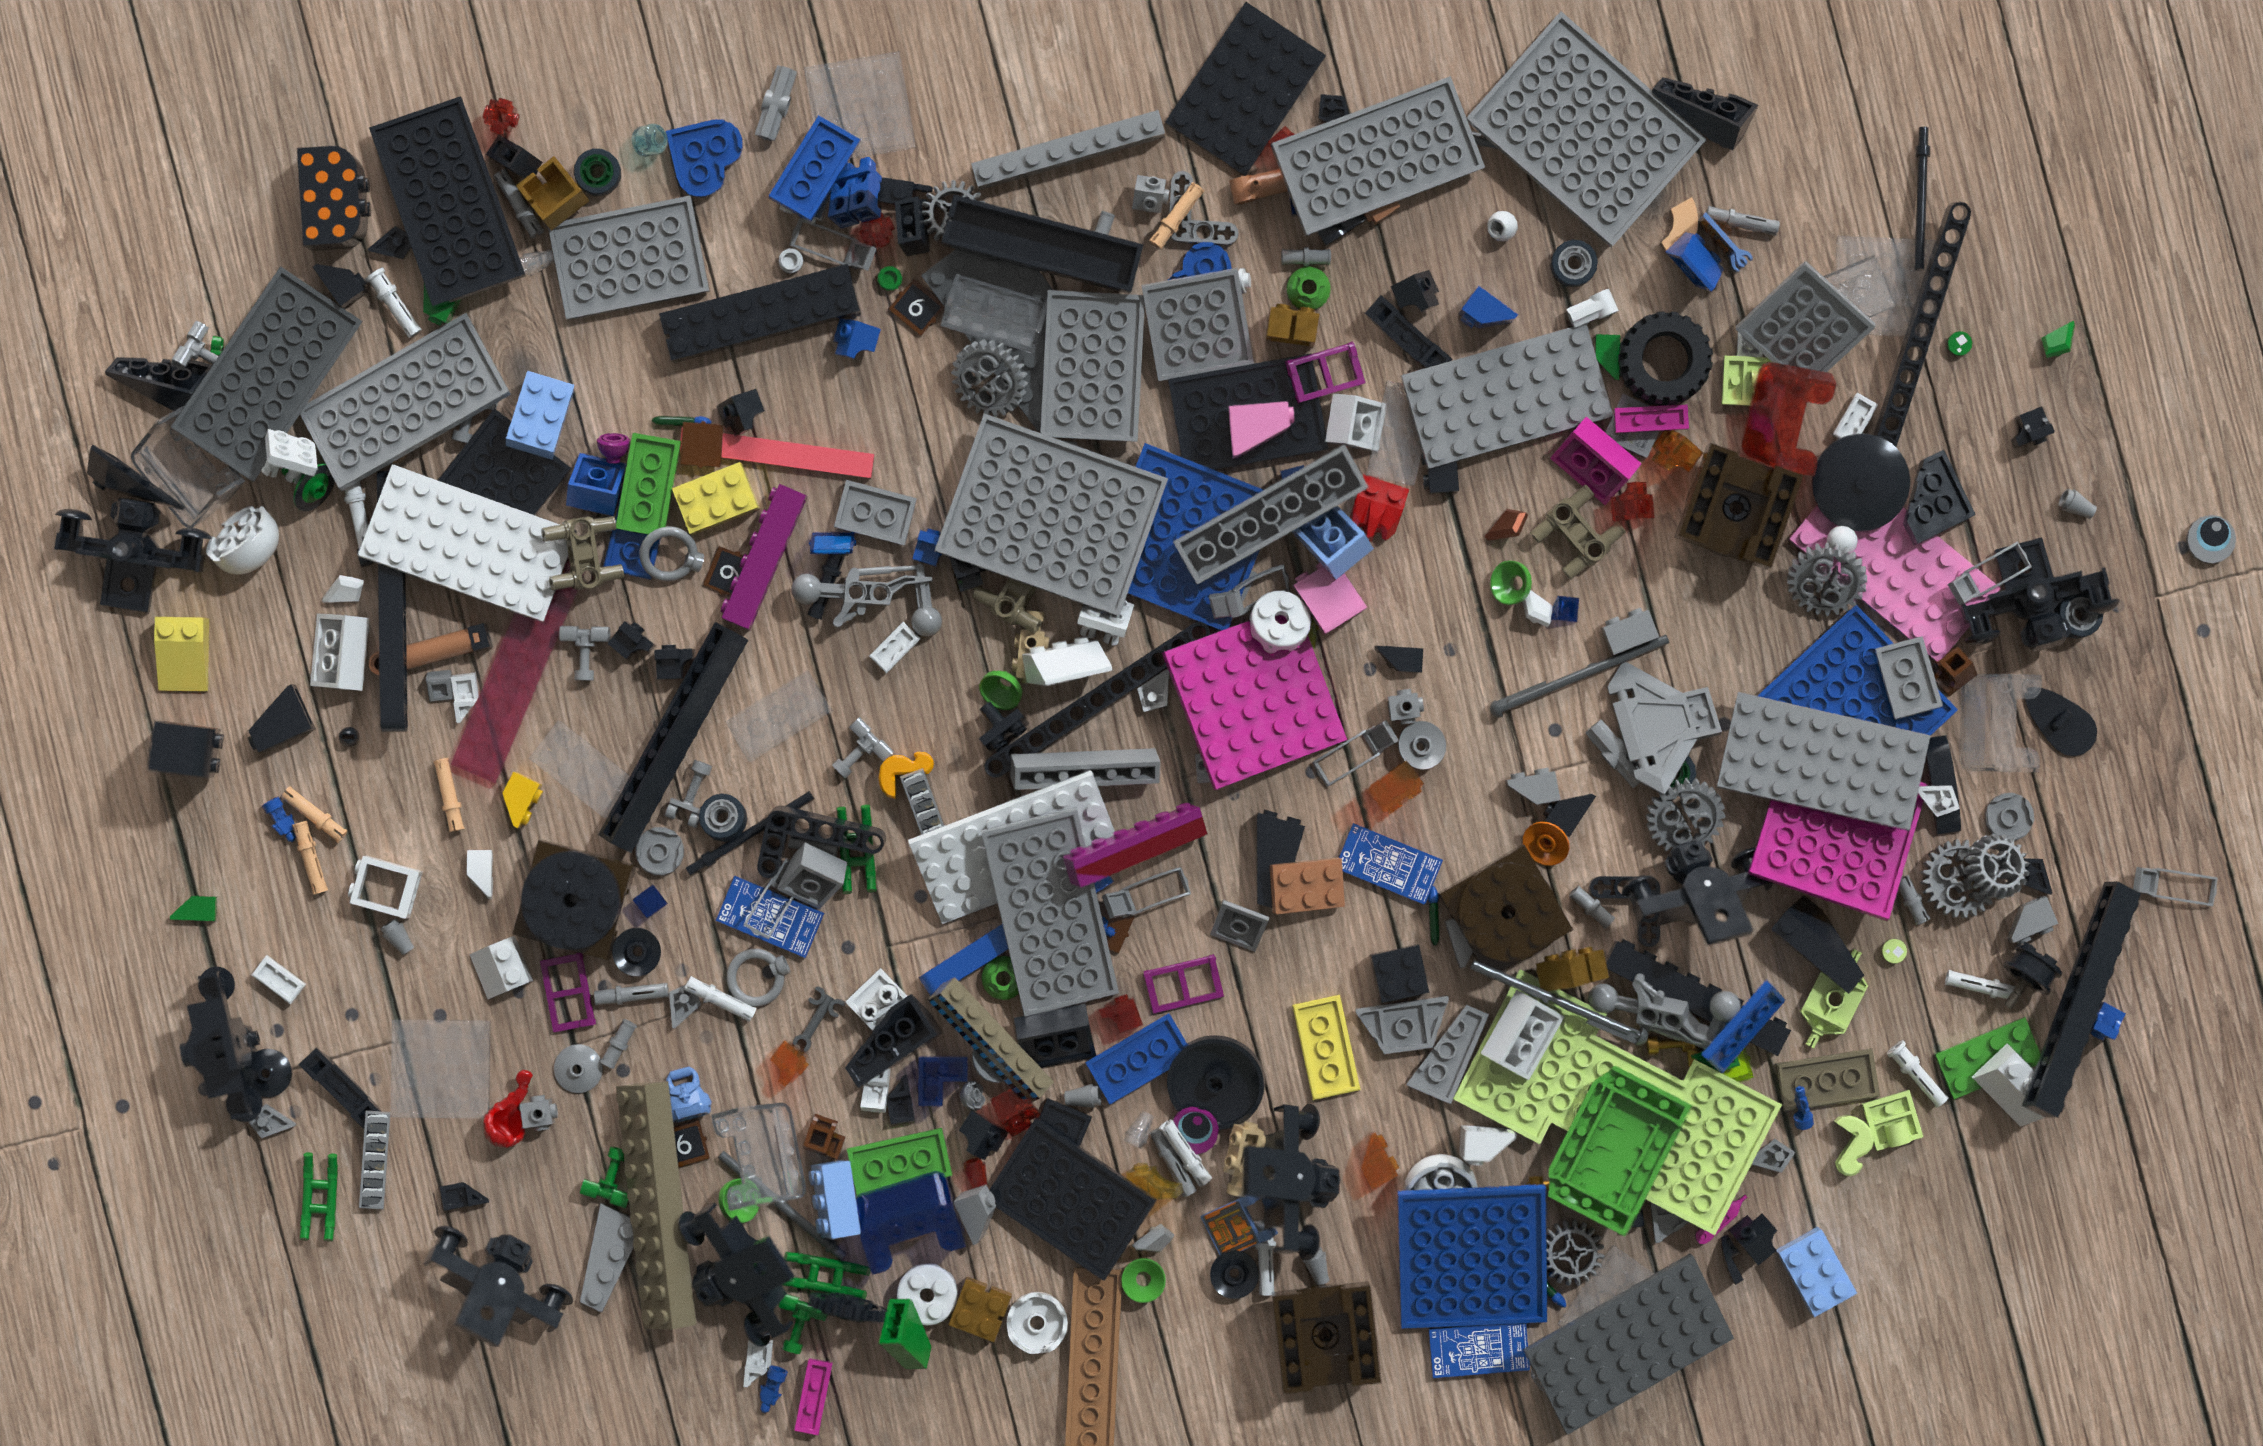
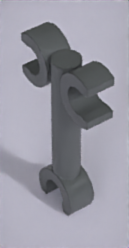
(826, 1003)

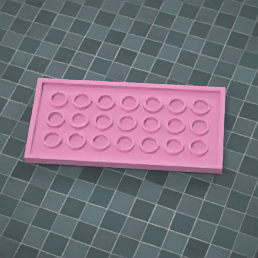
(1905, 579)

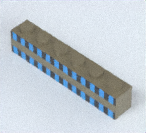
(990, 1040)

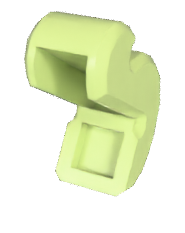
(1858, 1145)

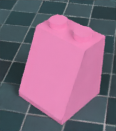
(1257, 424)
(1327, 598)

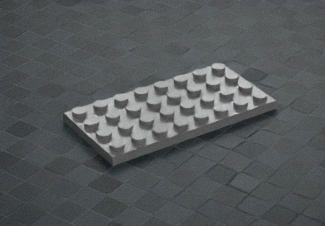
(1377, 156)
(1506, 396)
(404, 402)
(1823, 761)
(1048, 923)

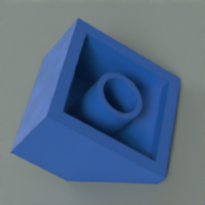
(1696, 261)
(1485, 311)
(595, 484)

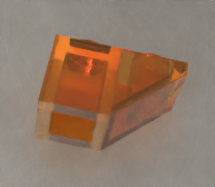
(1376, 1163)

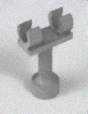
(700, 770)

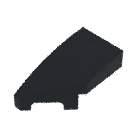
(1402, 658)

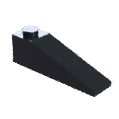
(1715, 116)
(159, 380)
(119, 477)
(1815, 939)
(897, 1036)

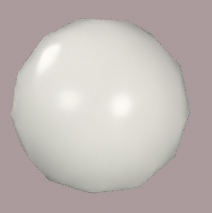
(1502, 226)
(1844, 537)

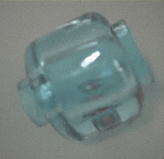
(649, 140)

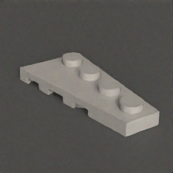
(1448, 1060)
(607, 1257)

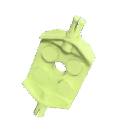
(1823, 1016)

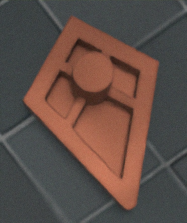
(1508, 525)

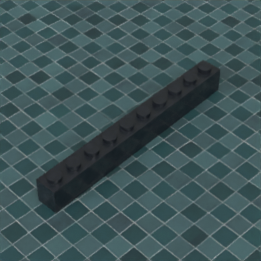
(673, 737)
(2081, 999)

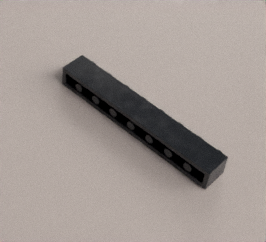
(1628, 963)

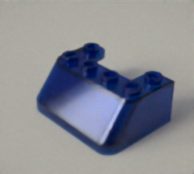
(906, 1212)

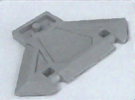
(1660, 723)

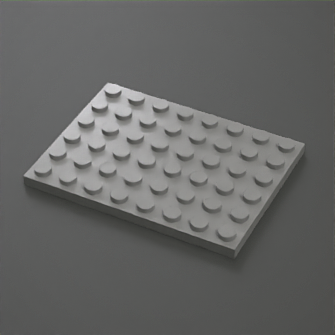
(1585, 129)
(1051, 515)

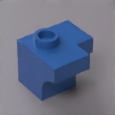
(855, 336)
(926, 547)
(2107, 1022)

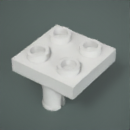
(290, 453)
(1113, 625)
(875, 998)

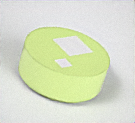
(1894, 951)

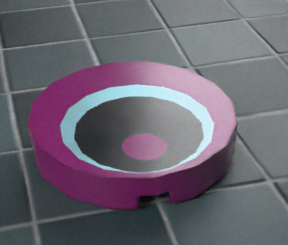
(1197, 1128)

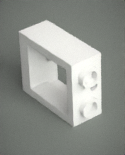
(409, 892)

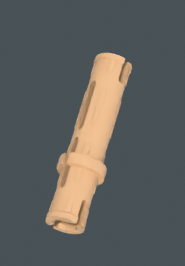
(1174, 219)
(449, 796)
(315, 815)
(308, 852)

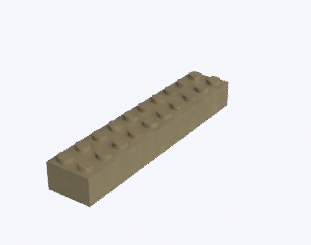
(655, 1205)

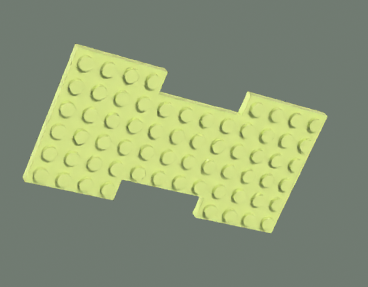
(1711, 1149)

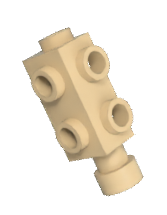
(1021, 643)
(1240, 1136)

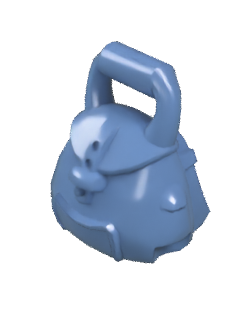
(688, 1098)

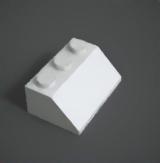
(339, 651)
(1065, 661)
(1522, 1034)
(2007, 1081)
(1483, 1143)

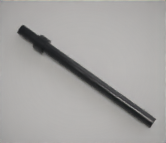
(1922, 153)
(709, 858)

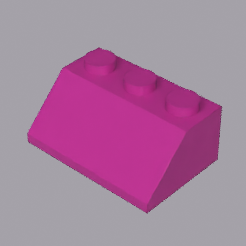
(1595, 460)

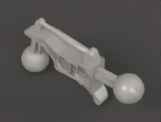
(925, 620)
(1662, 1010)

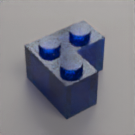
(935, 1071)

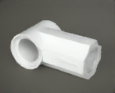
(1598, 306)

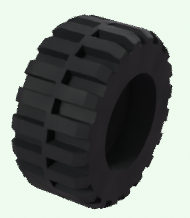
(1688, 335)

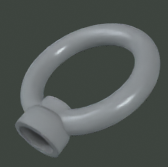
(693, 559)
(777, 965)

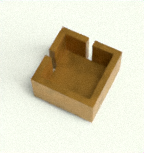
(555, 198)
(1292, 326)
(1572, 969)
(979, 1310)

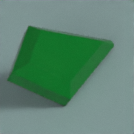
(2059, 340)

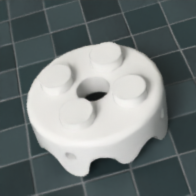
(1275, 635)
(936, 1279)
(1037, 1340)

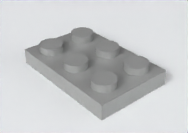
(875, 512)
(1908, 678)

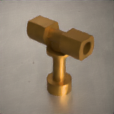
(1654, 1045)

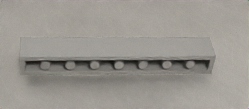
(1068, 150)

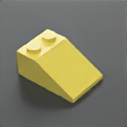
(182, 653)

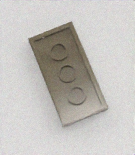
(1829, 1078)

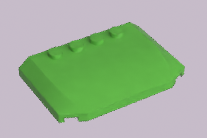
(1616, 1148)

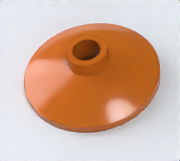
(1541, 849)

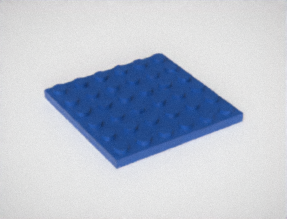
(1188, 501)
(1844, 678)
(1472, 1256)

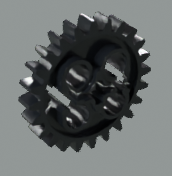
(847, 1307)

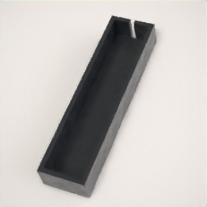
(1042, 244)
(760, 313)

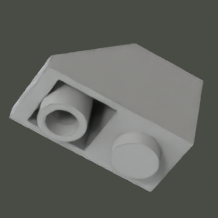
(1536, 788)
(2032, 918)

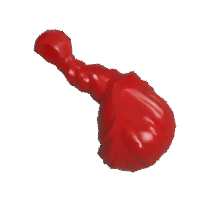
(504, 1122)

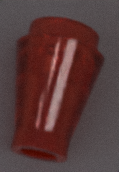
(975, 1172)

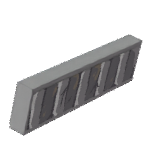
(922, 801)
(374, 1160)

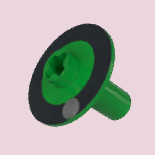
(312, 490)

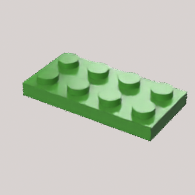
(648, 483)
(1966, 1058)
(898, 1159)

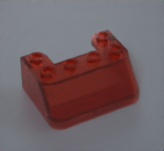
(1778, 414)

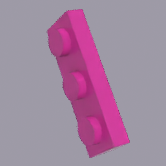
(1651, 418)
(813, 1396)

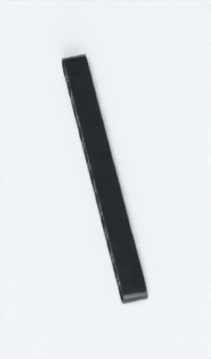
(1928, 319)
(392, 642)
(1084, 702)

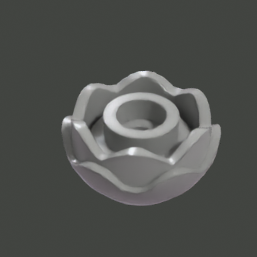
(972, 1095)

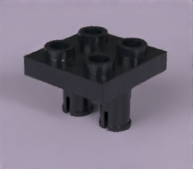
(1001, 728)

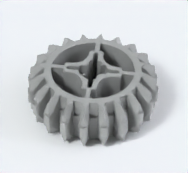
(936, 200)
(2005, 865)
(1583, 1250)

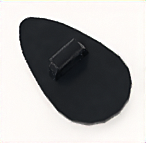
(2063, 723)

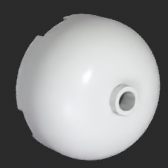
(245, 549)
(1440, 1172)

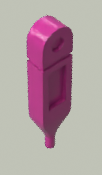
(1703, 1236)

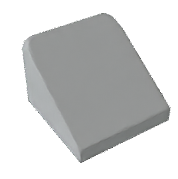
(439, 685)

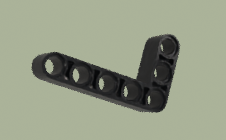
(814, 833)

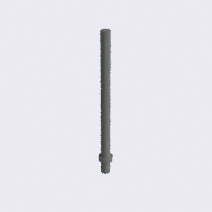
(830, 1245)

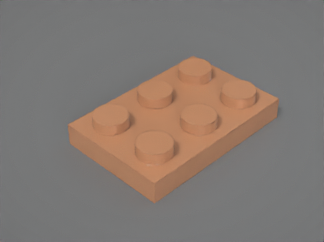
(1307, 885)

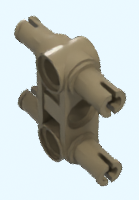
(1578, 532)
(582, 553)
(1014, 594)

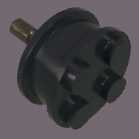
(2031, 971)

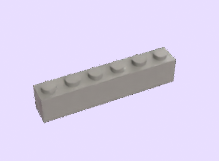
(1107, 766)

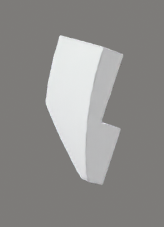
(465, 693)
(480, 870)
(876, 1093)
(757, 1361)

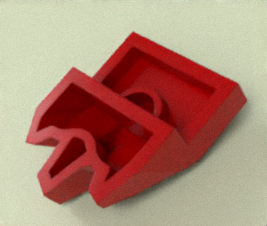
(1379, 508)

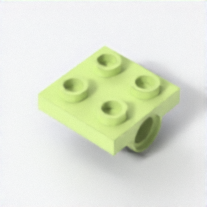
(1739, 379)
(1892, 1120)

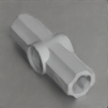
(776, 103)
(1613, 751)

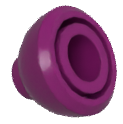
(613, 446)

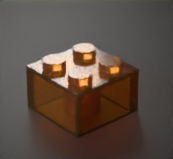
(1395, 787)

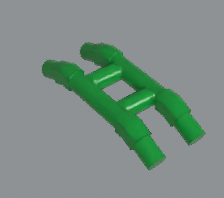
(867, 860)
(307, 1206)
(839, 1267)

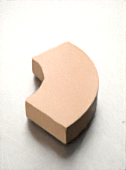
(1684, 220)

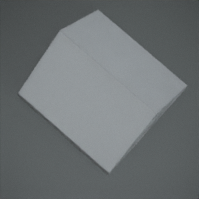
(1239, 925)

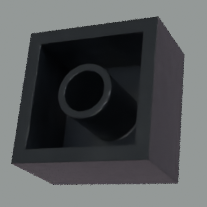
(1399, 973)

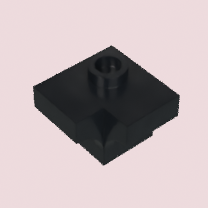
(1417, 291)
(740, 410)
(2032, 427)
(967, 575)
(630, 639)
(671, 661)
(982, 1135)
(1755, 1237)

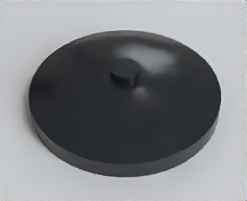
(1861, 482)
(1217, 1077)

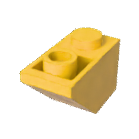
(519, 797)

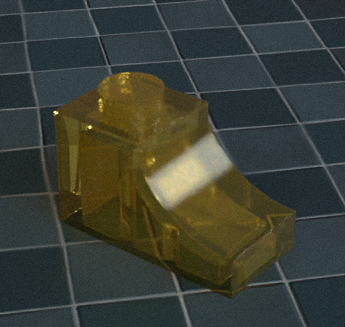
(1153, 1183)

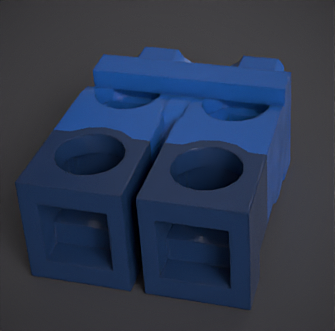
(855, 195)

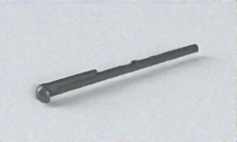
(1543, 688)
(1594, 1018)

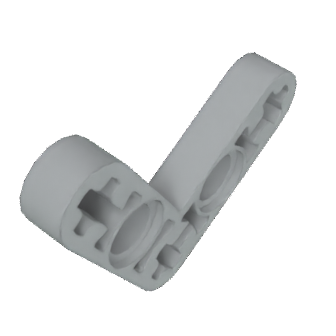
(1192, 225)

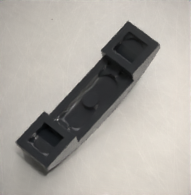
(1405, 334)
(1942, 774)
(339, 1085)

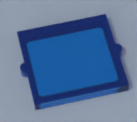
(832, 543)

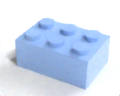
(539, 415)
(1334, 541)
(834, 1199)
(1816, 1271)

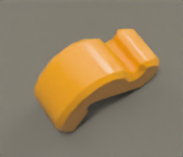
(902, 765)

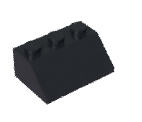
(1056, 1036)

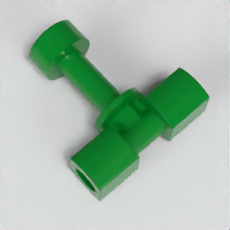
(606, 1187)
(802, 1313)

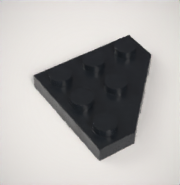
(1935, 500)

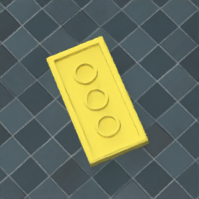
(1326, 1047)

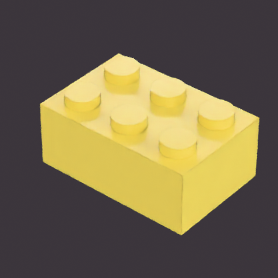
(715, 498)

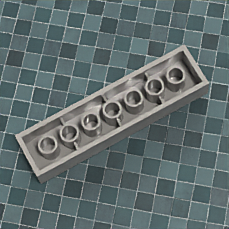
(1271, 514)

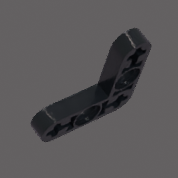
(1606, 894)

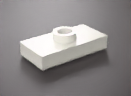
(1855, 417)
(894, 647)
(278, 979)

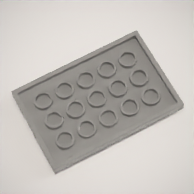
(629, 257)
(1092, 365)

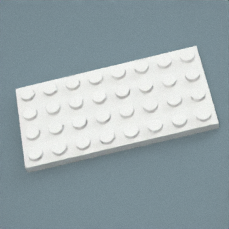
(464, 543)
(955, 855)

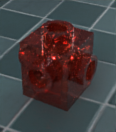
(497, 108)
(881, 238)

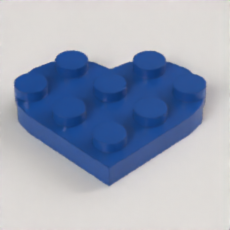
(703, 153)
(1203, 259)

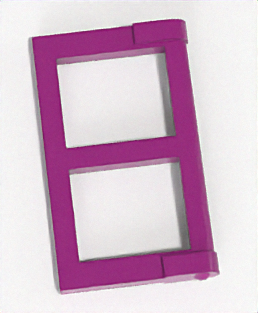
(1330, 388)
(1211, 959)
(590, 1021)

